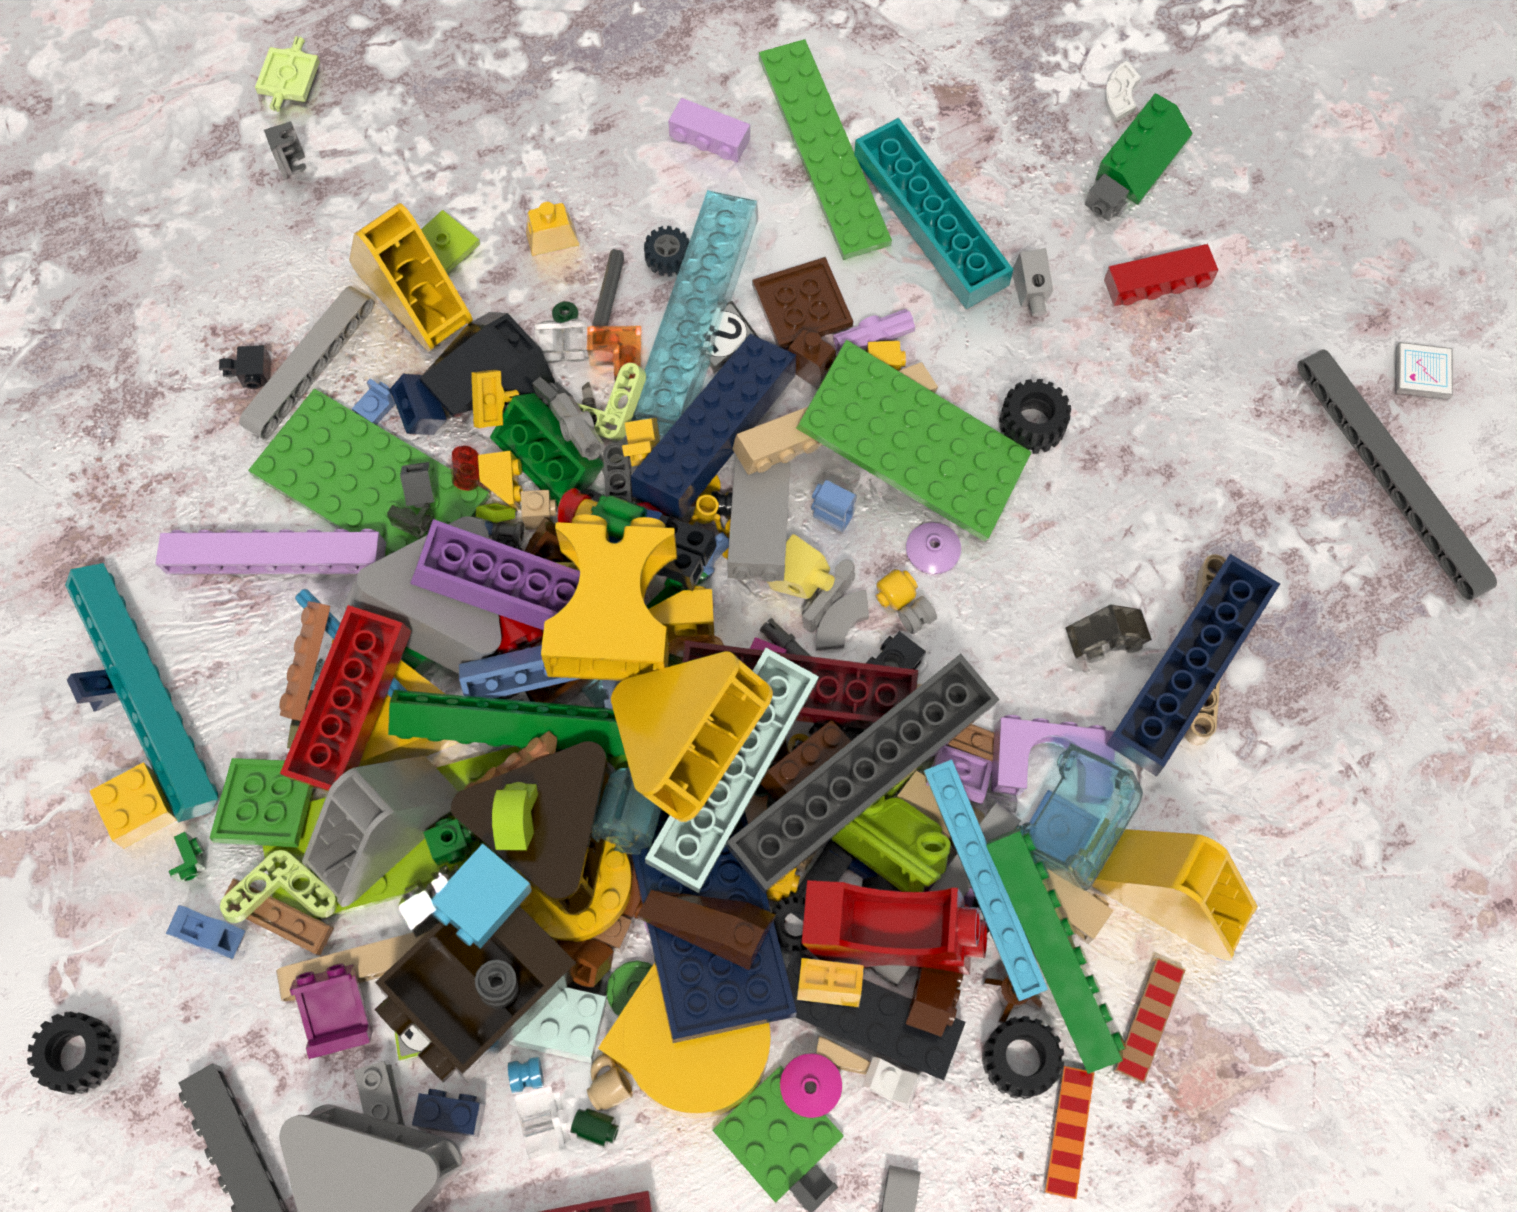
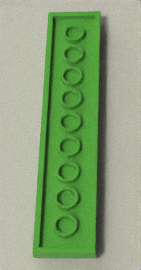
(825, 150)

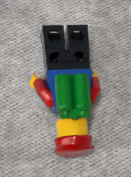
(692, 542)

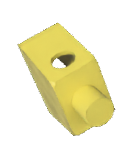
(804, 570)

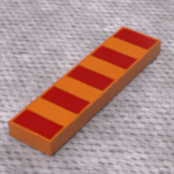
(1069, 1133)

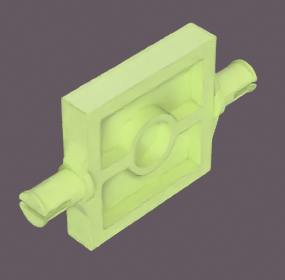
(287, 74)

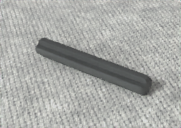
(608, 288)

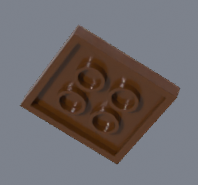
(802, 300)

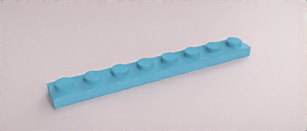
(985, 881)

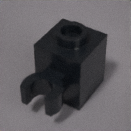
(251, 366)

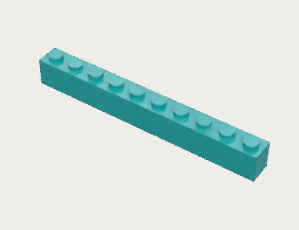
(141, 692)

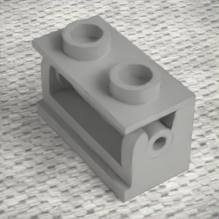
(379, 1092)

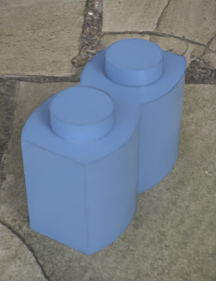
(833, 505)

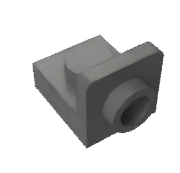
(548, 392)

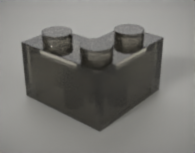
(1108, 630)
(416, 900)

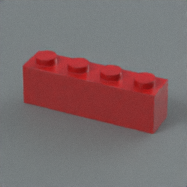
(1161, 275)

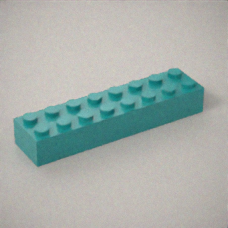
(933, 213)

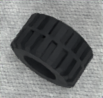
(1041, 398)
(49, 1045)
(1046, 1046)

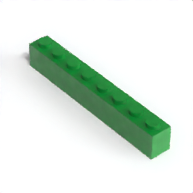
(500, 721)
(1055, 950)

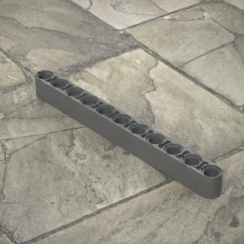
(1397, 475)

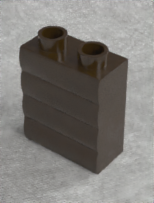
(438, 993)

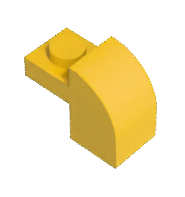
(641, 439)

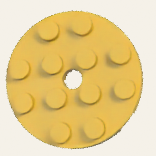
(608, 904)

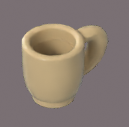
(609, 1088)

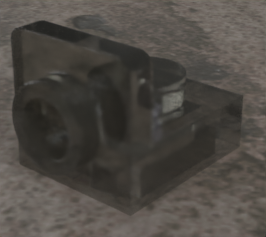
(409, 521)

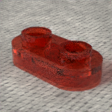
(465, 468)

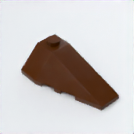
(714, 924)

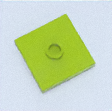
(449, 240)

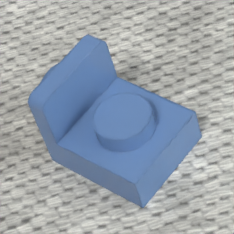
(375, 402)

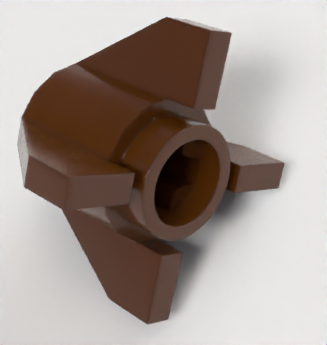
(1008, 998)

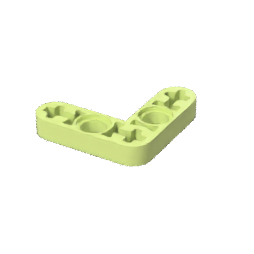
(612, 413)
(283, 878)

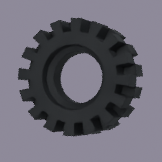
(781, 910)

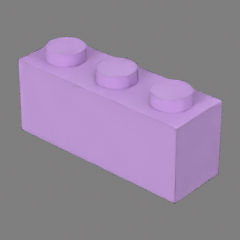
(709, 130)

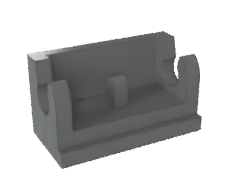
(285, 148)

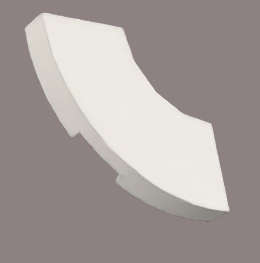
(1119, 91)

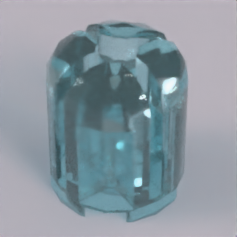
(625, 815)

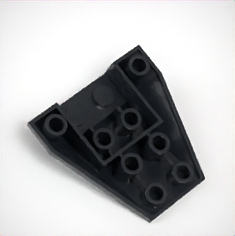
(483, 345)

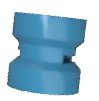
(525, 1075)

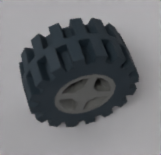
(658, 248)

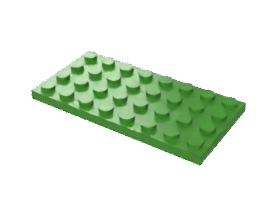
(914, 440)
(352, 471)

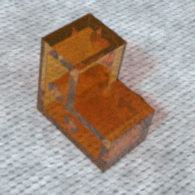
(615, 346)

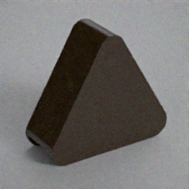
(562, 854)

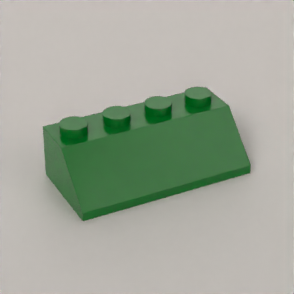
(1146, 147)
(545, 456)

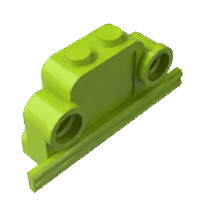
(898, 844)

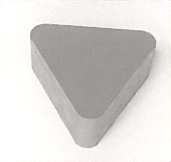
(439, 625)
(374, 822)
(364, 1162)

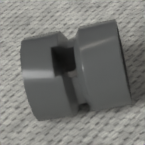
(497, 984)

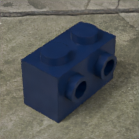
(417, 406)
(449, 1115)

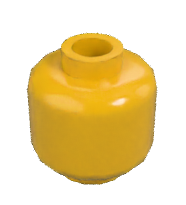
(896, 589)

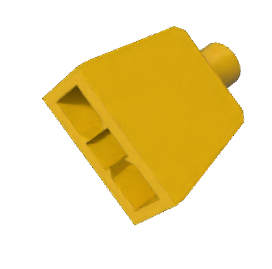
(550, 229)

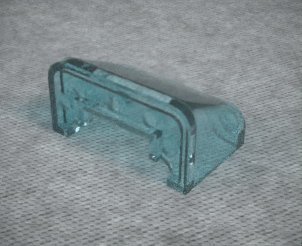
(1084, 815)

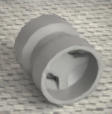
(917, 615)

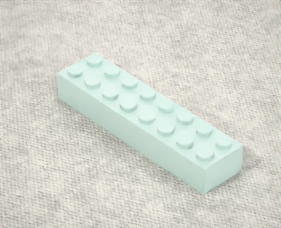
(692, 847)

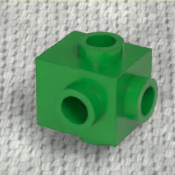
(448, 842)

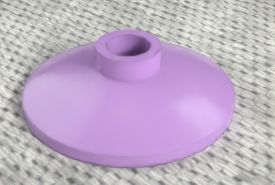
(931, 559)

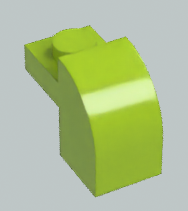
(512, 816)

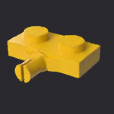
(489, 398)

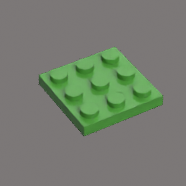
(260, 805)
(773, 1139)

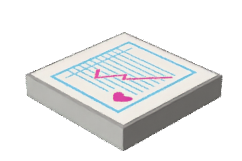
(1424, 370)

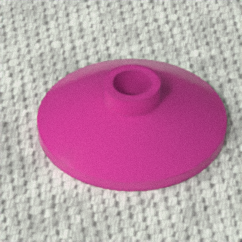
(820, 1071)

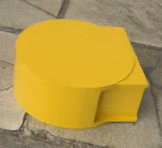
(689, 1076)

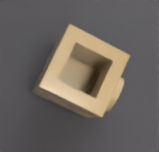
(537, 506)

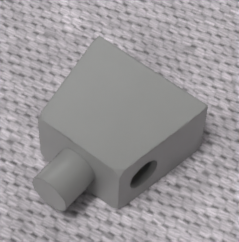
(1033, 280)

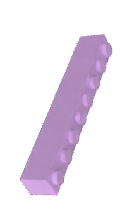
(269, 552)

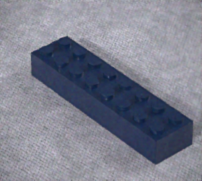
(706, 431)
(1193, 665)

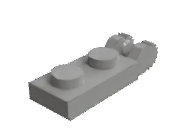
(815, 610)

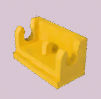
(830, 982)

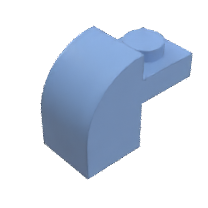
(205, 932)

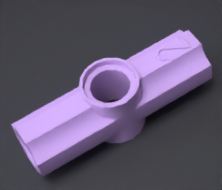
(877, 329)

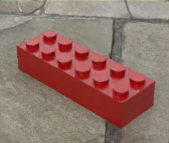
(346, 698)

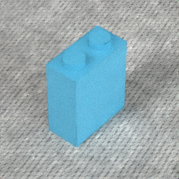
(480, 897)

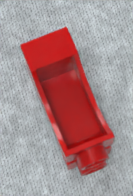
(892, 927)

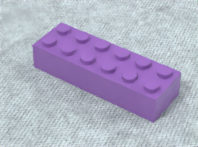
(493, 575)

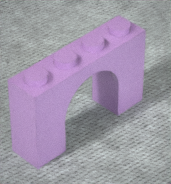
(1016, 737)

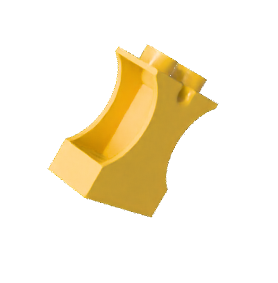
(606, 624)

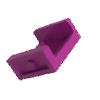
(332, 1010)

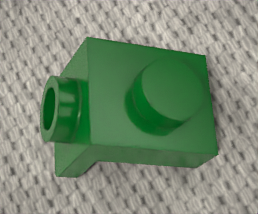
(191, 852)

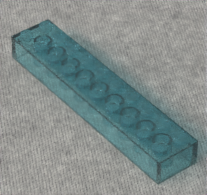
(696, 308)

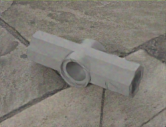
(577, 426)

